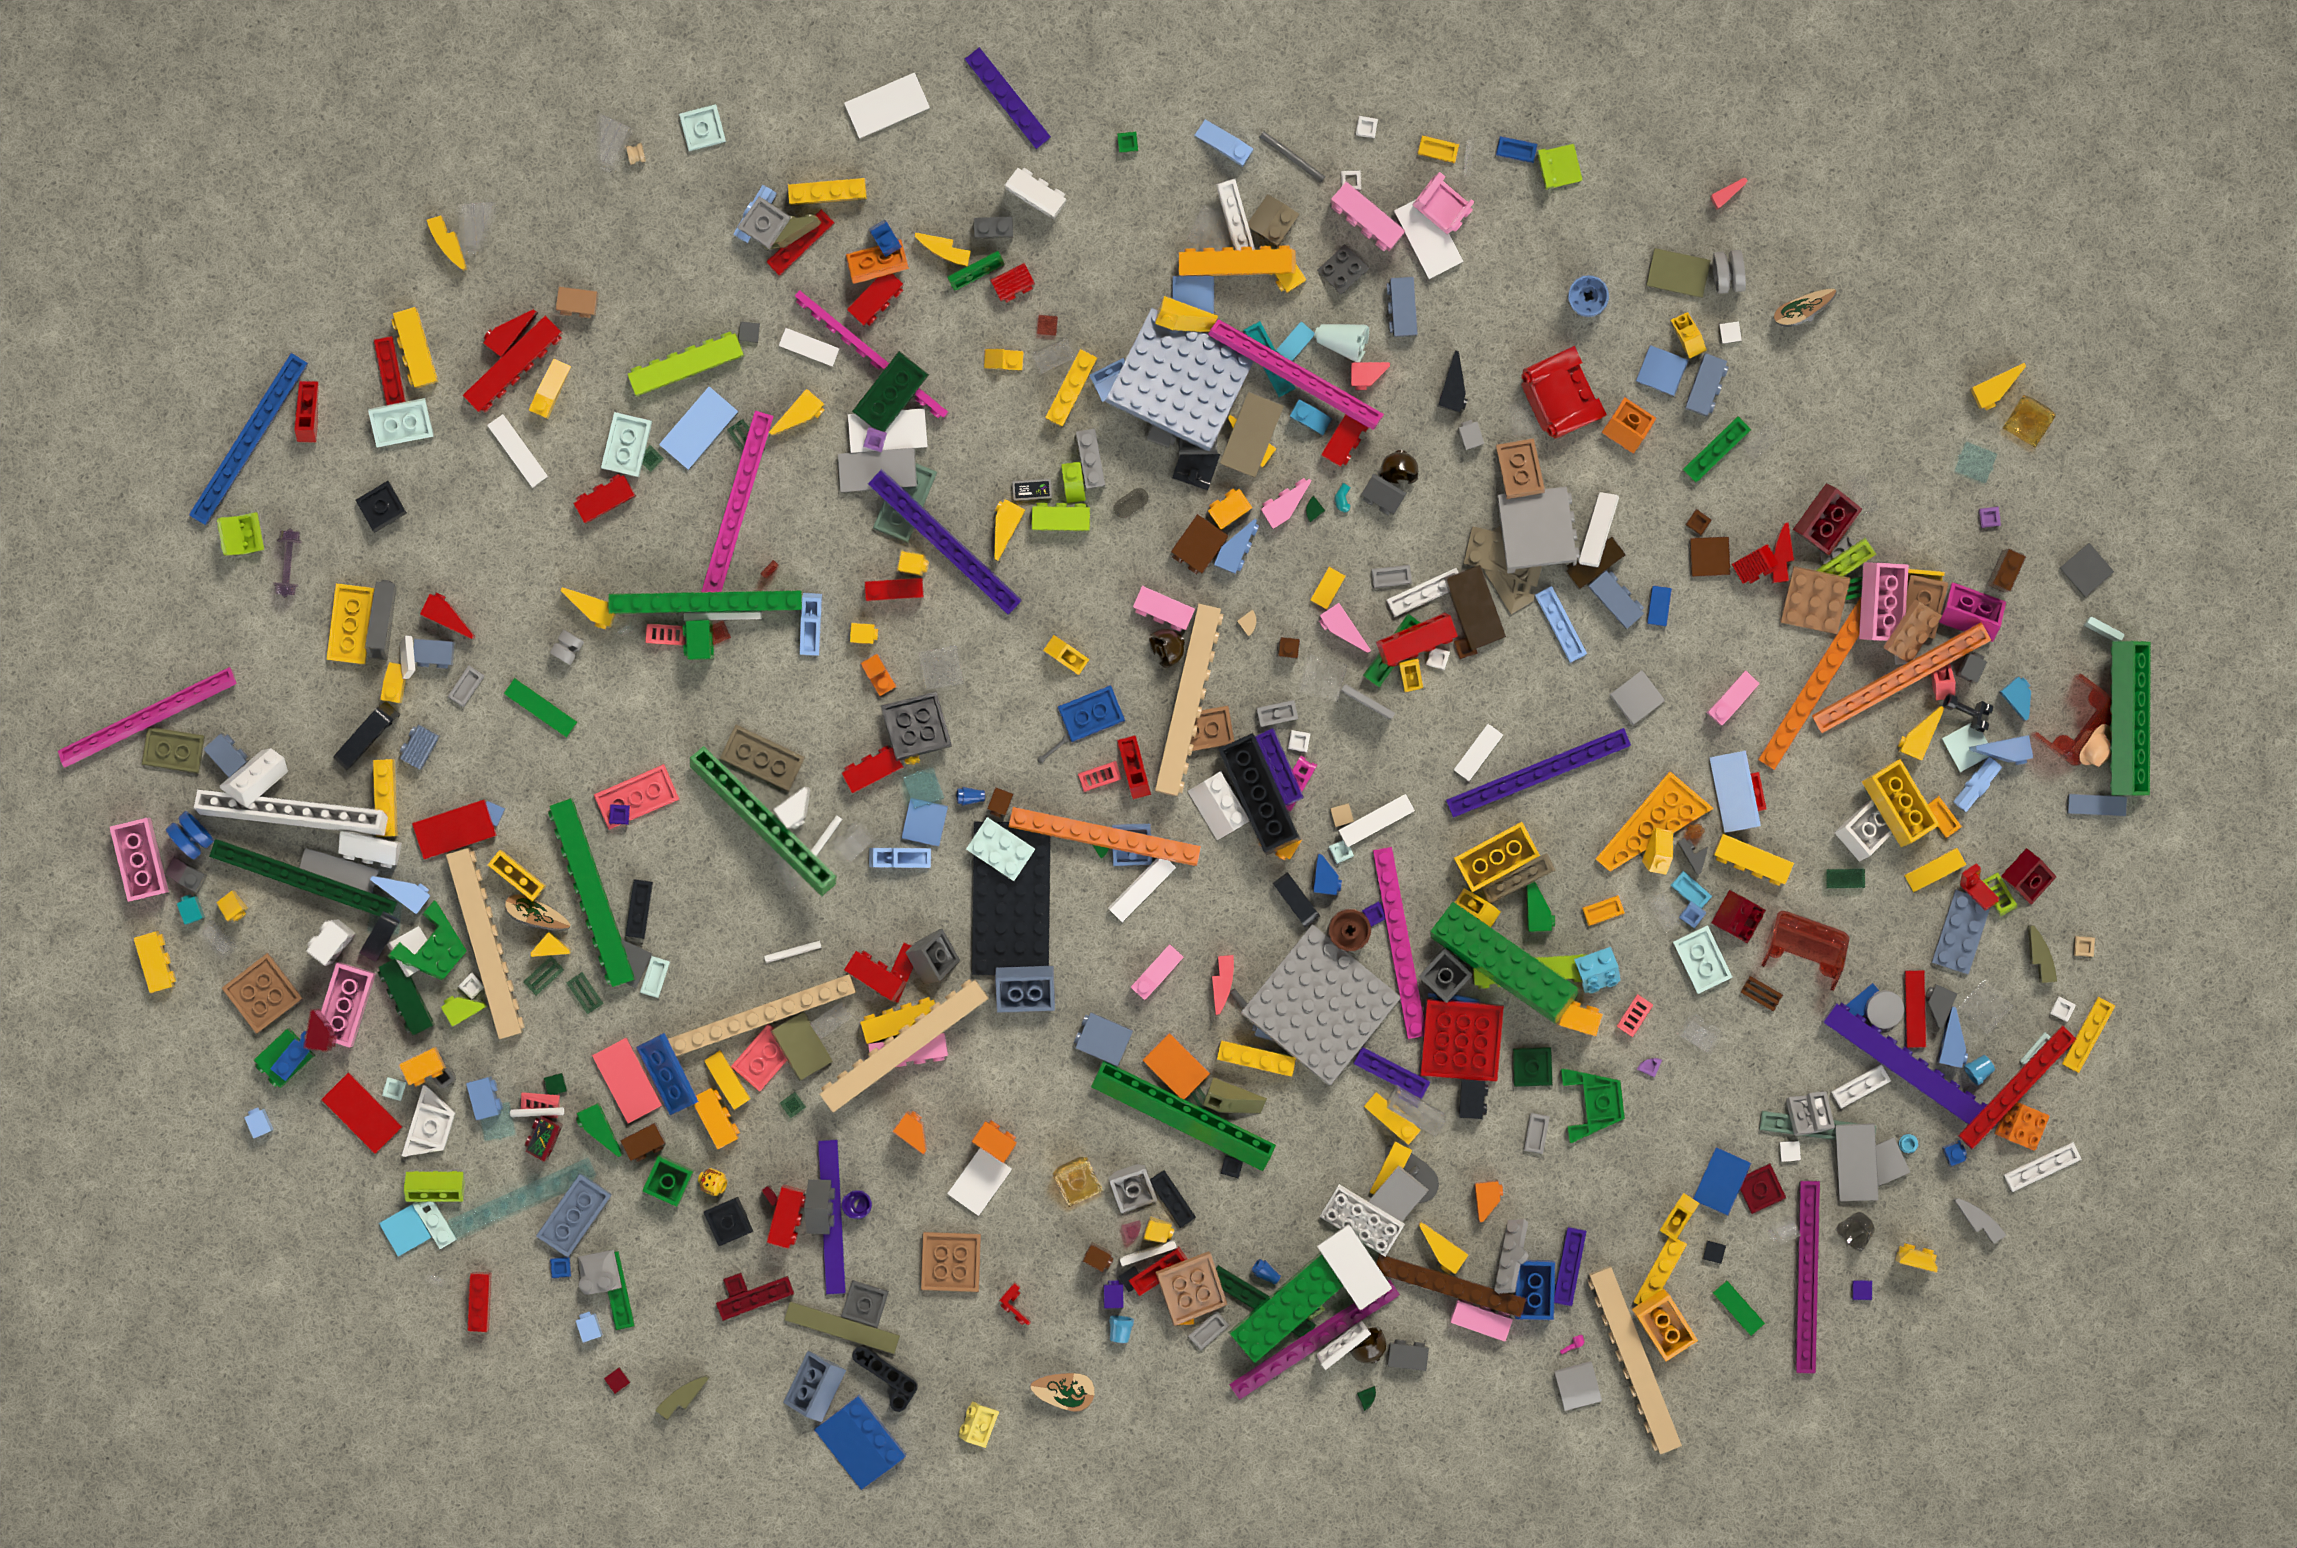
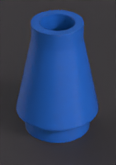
(969, 796)
(1264, 1271)

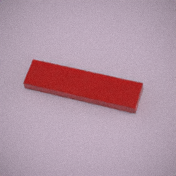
(787, 256)
(389, 370)
(1915, 1008)

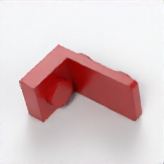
(1977, 888)
(1012, 1293)

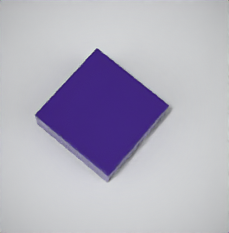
(619, 814)
(1374, 913)
(1862, 1290)

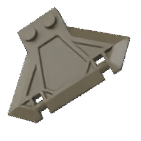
(1487, 550)

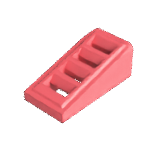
(1723, 195)
(649, 631)
(1115, 770)
(1631, 1032)
(540, 1098)

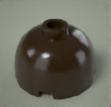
(1399, 467)
(1168, 646)
(1371, 1348)

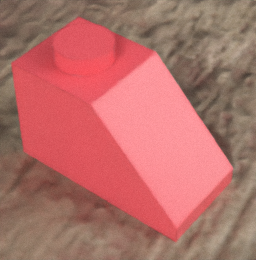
(1365, 374)
(1943, 682)

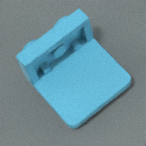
(1598, 970)

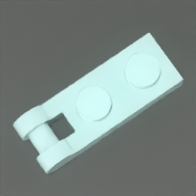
(435, 1223)

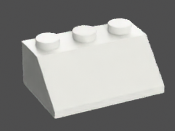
(1036, 192)
(255, 777)
(1218, 805)
(794, 809)
(369, 848)

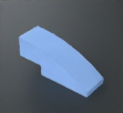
(810, 624)
(900, 857)

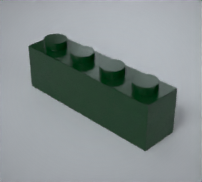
(407, 998)

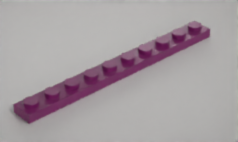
(1807, 1277)
(1307, 1344)

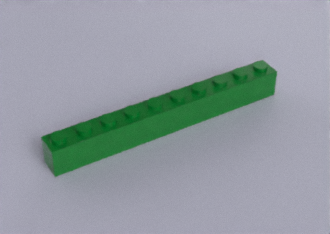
(704, 602)
(762, 821)
(592, 893)
(1183, 1116)

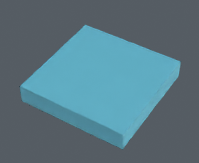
(405, 1230)

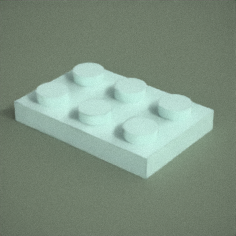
(400, 422)
(626, 444)
(1000, 849)
(1702, 959)

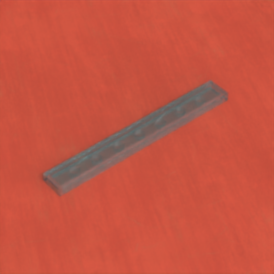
(520, 1197)

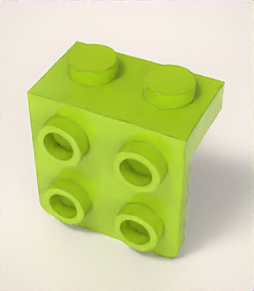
(240, 534)

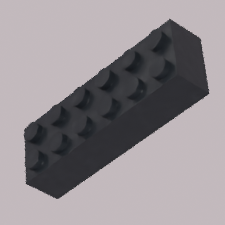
(1259, 794)

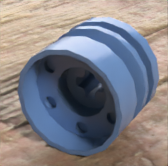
(1585, 285)

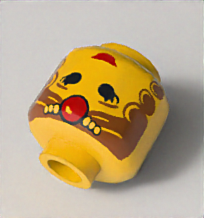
(712, 1182)

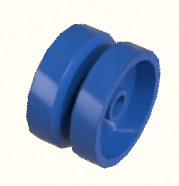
(189, 835)

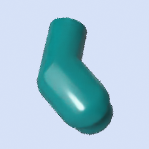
(1340, 498)

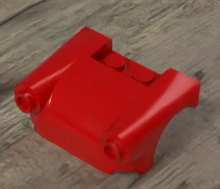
(1561, 394)

